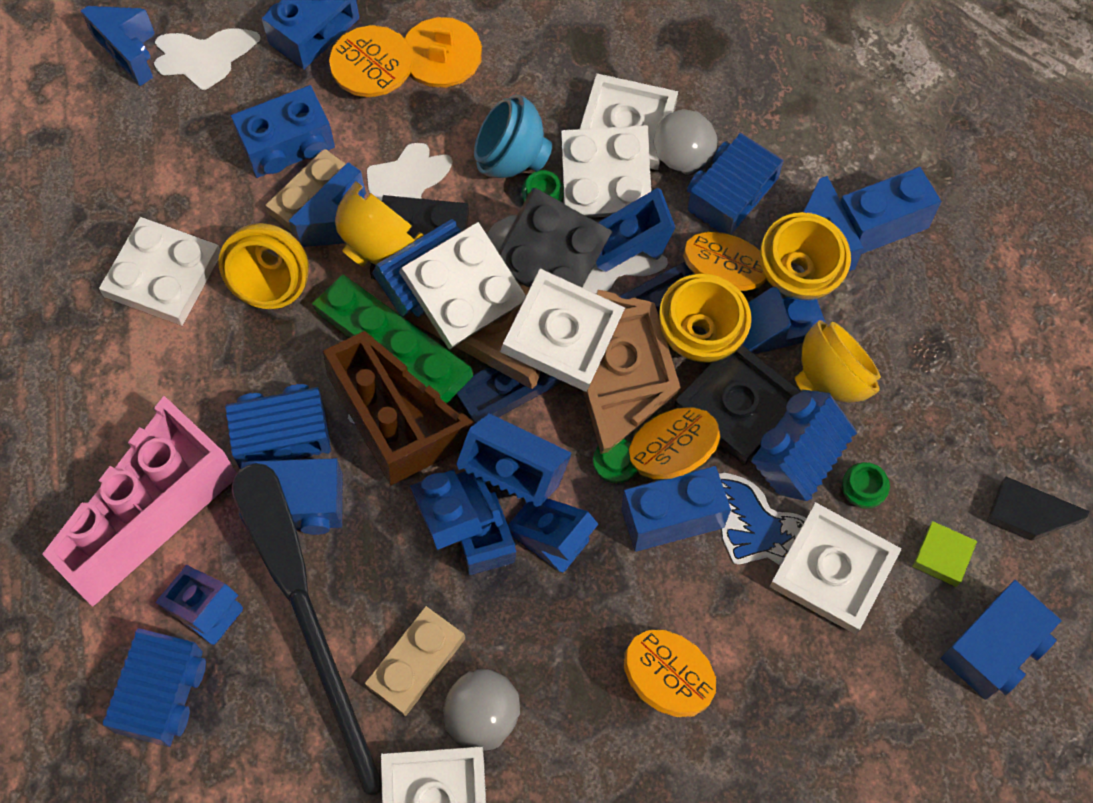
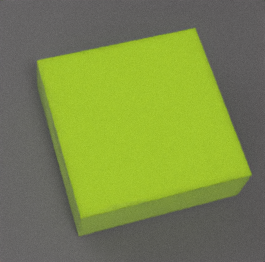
(944, 554)

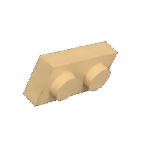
(303, 187)
(415, 661)

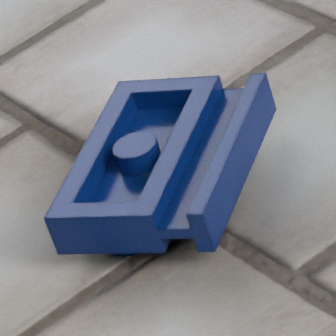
(454, 506)

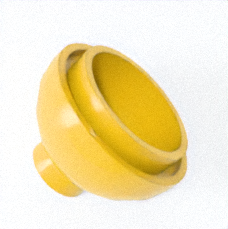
(810, 243)
(256, 274)
(705, 303)
(836, 365)

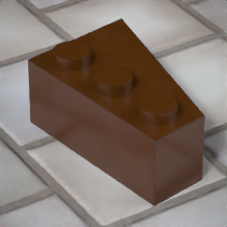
(393, 411)

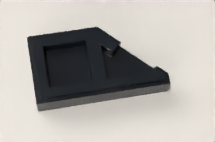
(1032, 511)

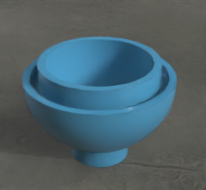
(511, 139)

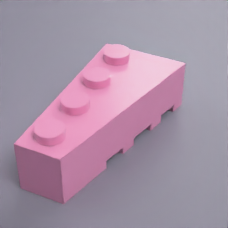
(140, 503)

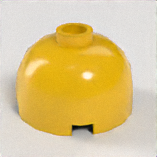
(370, 228)

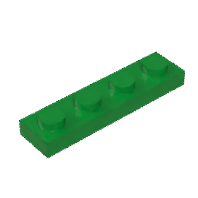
(356, 310)

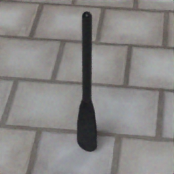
(276, 540)

